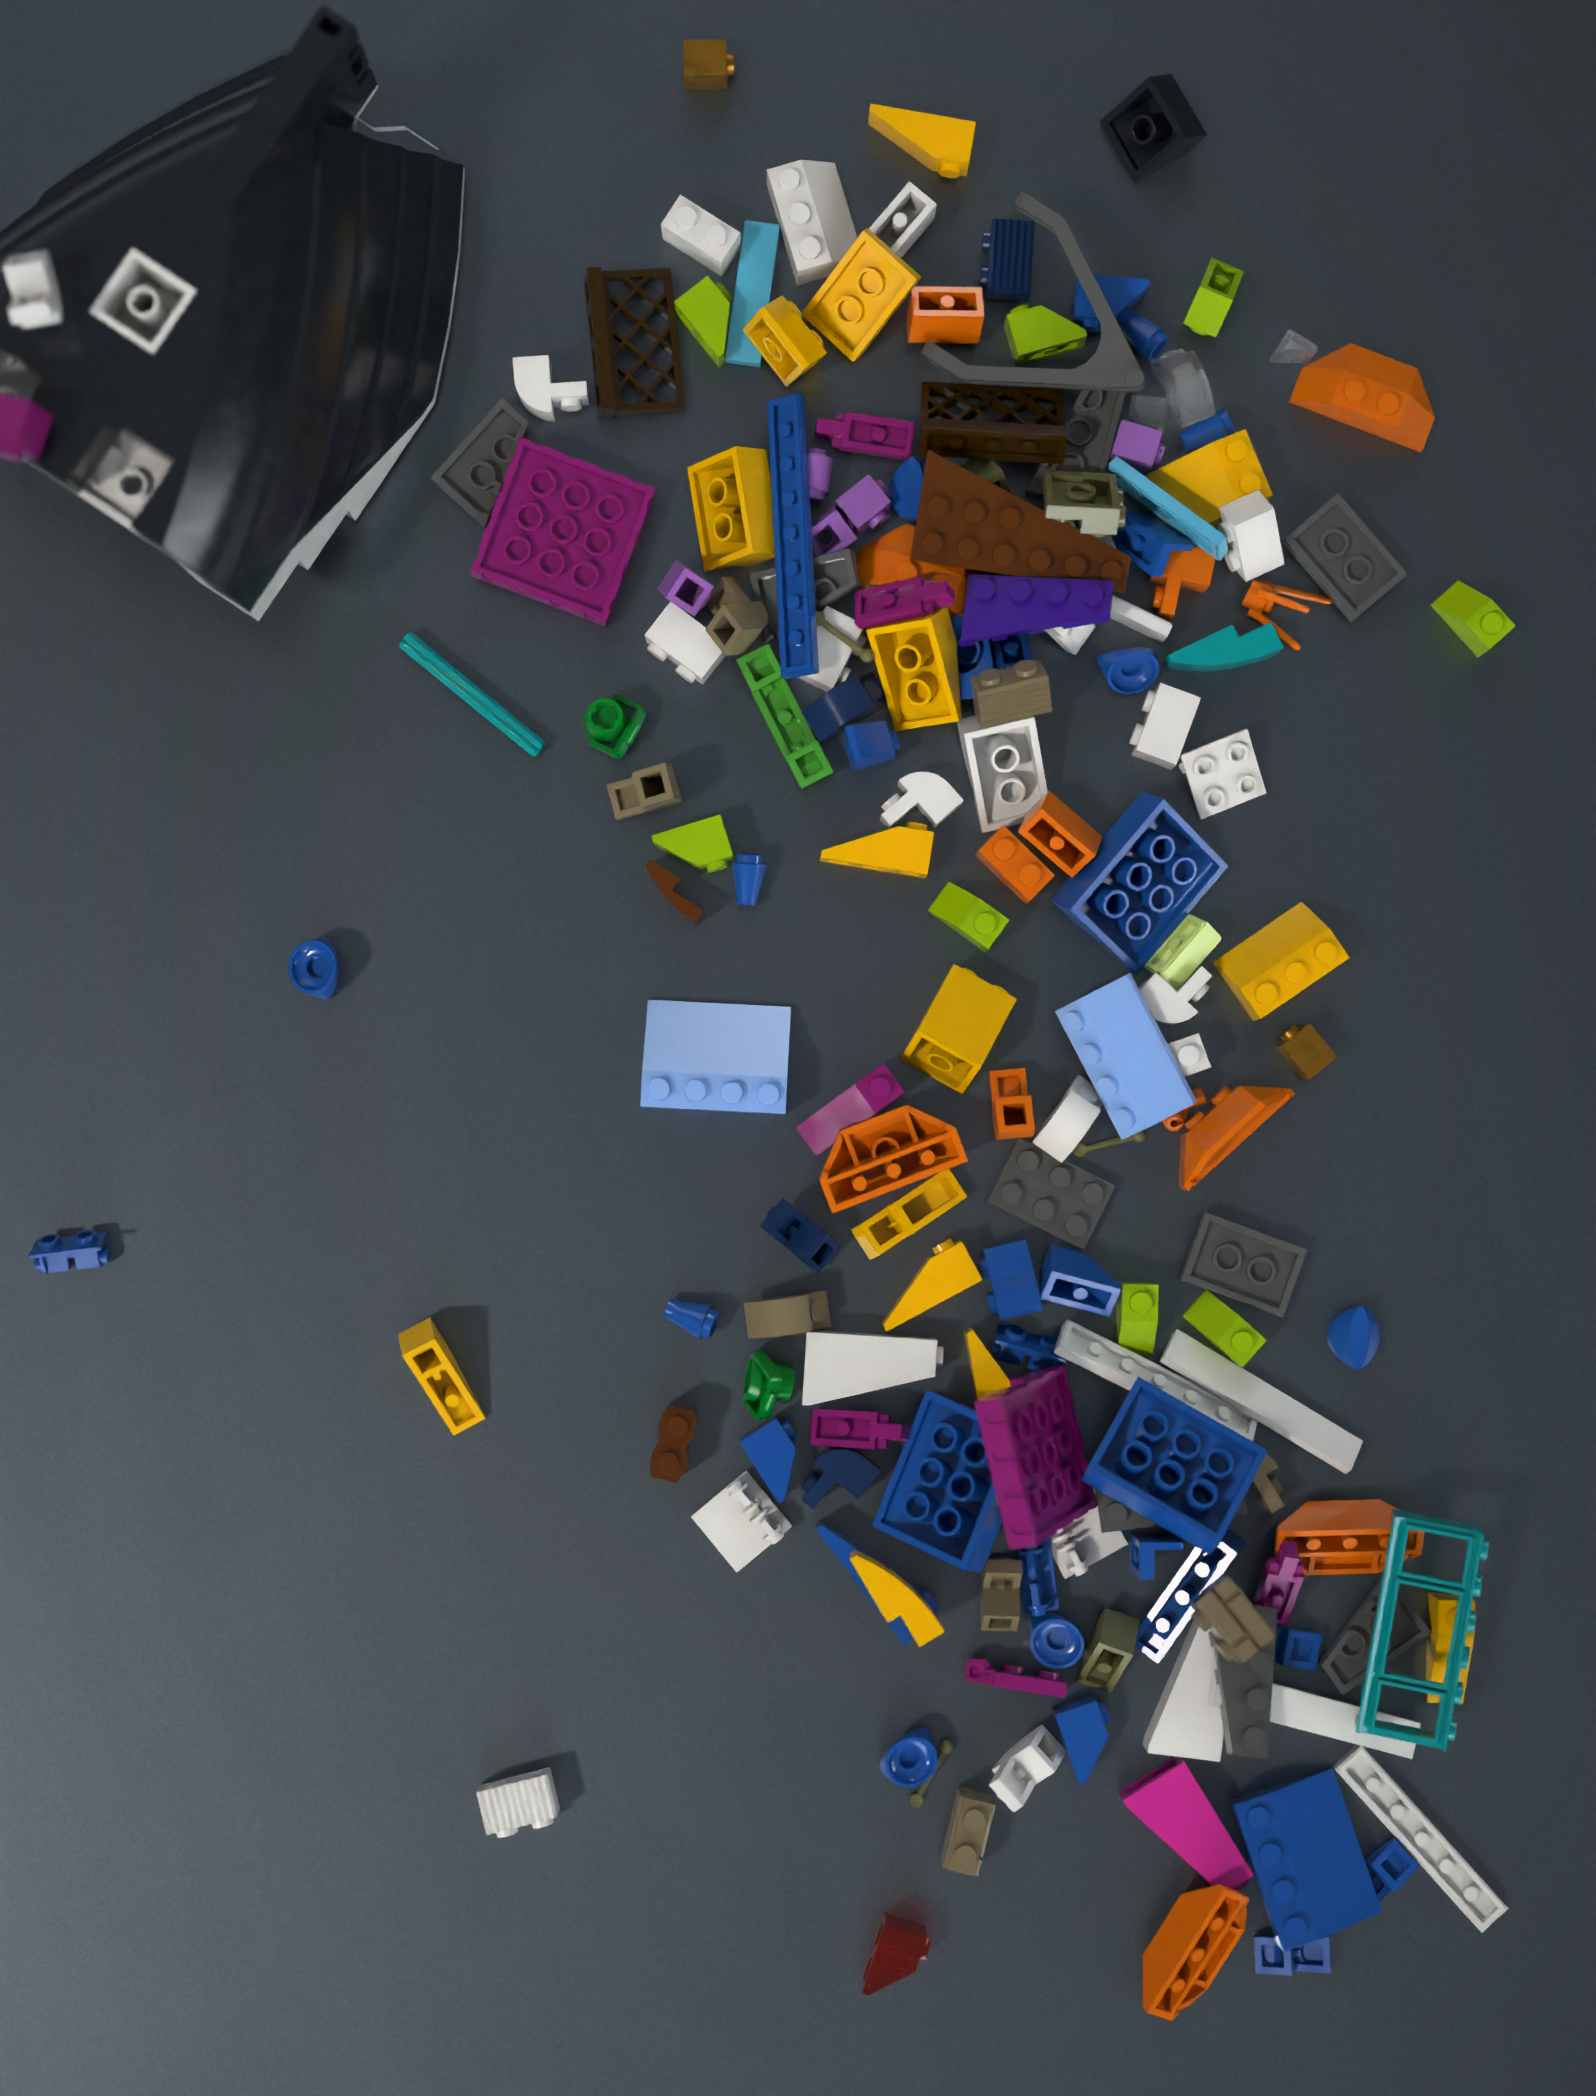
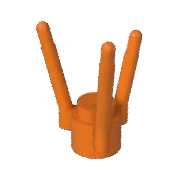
(1264, 594)

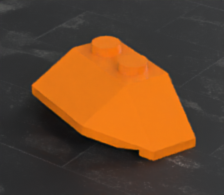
(1367, 394)
(889, 561)
(1224, 1127)
(887, 1155)
(1343, 1536)
(1191, 1948)

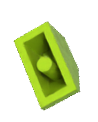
(1213, 298)
(707, 316)
(1040, 333)
(1473, 617)
(698, 844)
(968, 916)
(1137, 1316)
(1224, 1328)

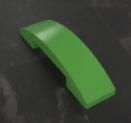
(784, 716)

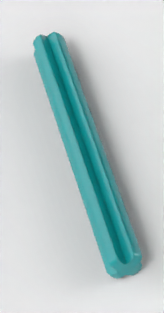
(472, 694)

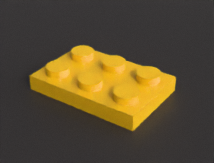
(860, 295)

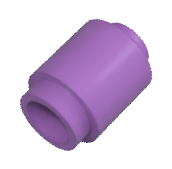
(819, 474)

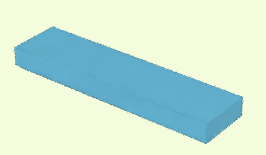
(751, 288)
(1169, 509)

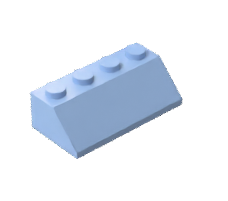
(1126, 1056)

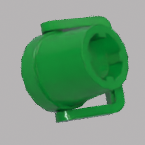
(609, 723)
(768, 1382)

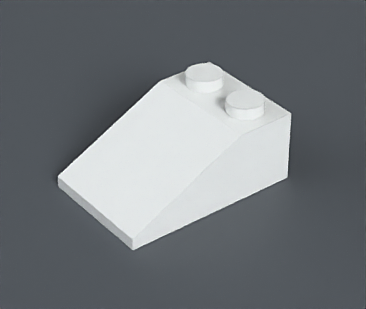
(1003, 770)

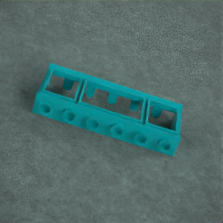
(1458, 1655)

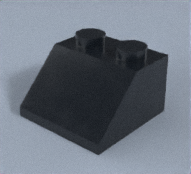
(1153, 126)

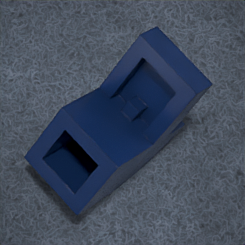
(844, 705)
(800, 1235)
(840, 1465)

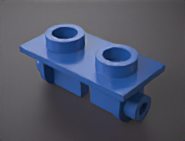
(53, 1252)
(1014, 1342)
(1038, 1579)

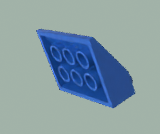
(1140, 881)
(1174, 1465)
(943, 1487)
(1305, 1859)

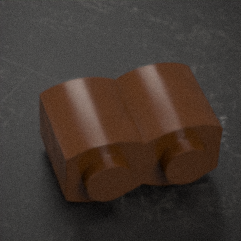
(671, 1451)

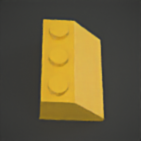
(733, 508)
(1280, 960)

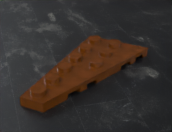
(989, 530)

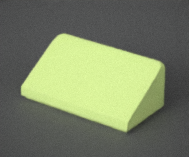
(1183, 951)

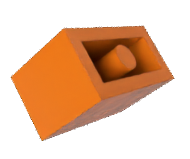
(945, 314)
(1060, 834)
(1014, 864)

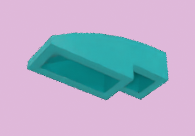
(1226, 650)

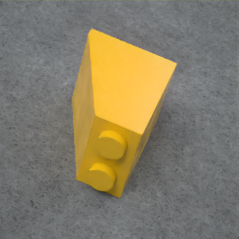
(958, 1028)

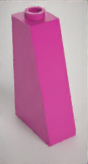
(1184, 1819)

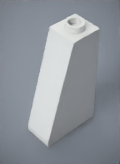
(859, 1363)
(1183, 1719)

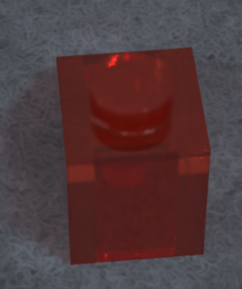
(894, 1953)

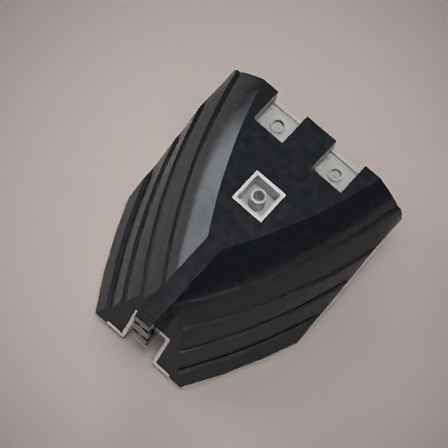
(242, 313)

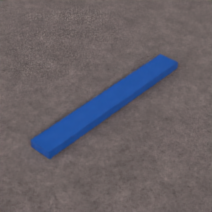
(792, 536)

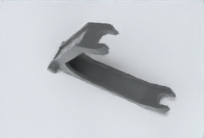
(1111, 366)

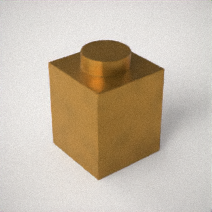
(707, 64)
(1305, 1050)

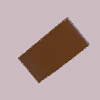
(667, 885)

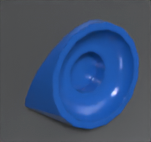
(906, 488)
(1129, 669)
(314, 967)
(1354, 1336)
(1056, 1641)
(910, 1759)

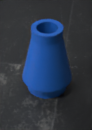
(1142, 334)
(1207, 431)
(748, 877)
(693, 1317)

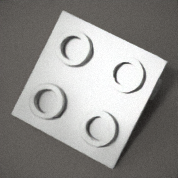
(1222, 773)
(741, 1521)
(1083, 1544)

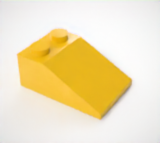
(1214, 476)
(918, 669)

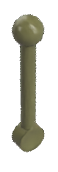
(866, 654)
(1081, 1149)
(916, 1798)

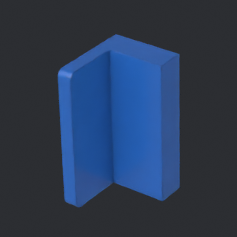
(1149, 541)
(1142, 1551)

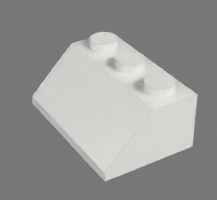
(811, 216)

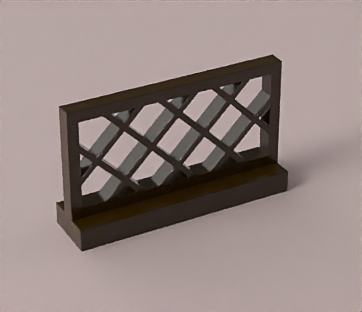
(603, 345)
(989, 436)

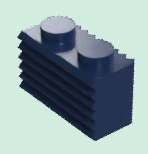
(1009, 259)

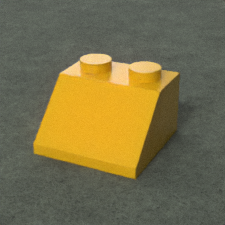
(785, 339)

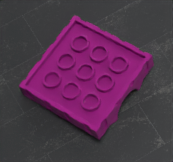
(562, 531)
(1035, 1455)

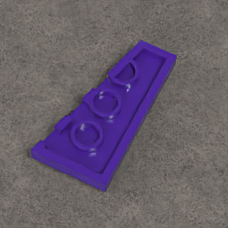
(1019, 605)

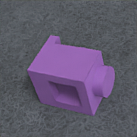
(840, 533)

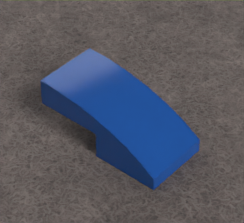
(1296, 1647)
(1390, 1867)
(1307, 1958)

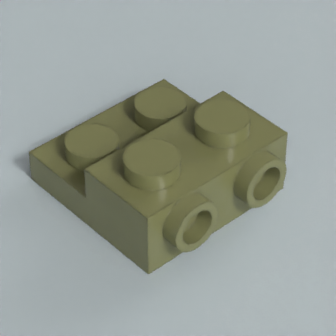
(1086, 498)

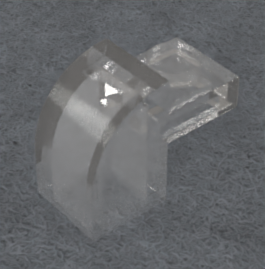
(1185, 386)

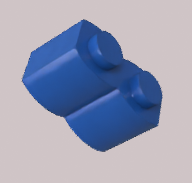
(1011, 1280)

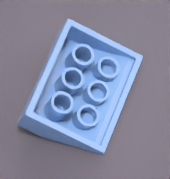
(715, 1057)

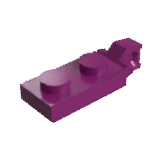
(868, 435)
(900, 601)
(854, 1429)
(1281, 1582)
(1012, 1677)

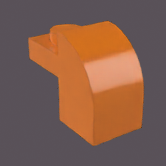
(1183, 570)
(1011, 1104)

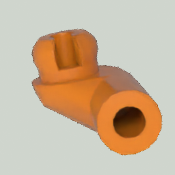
(1177, 1120)

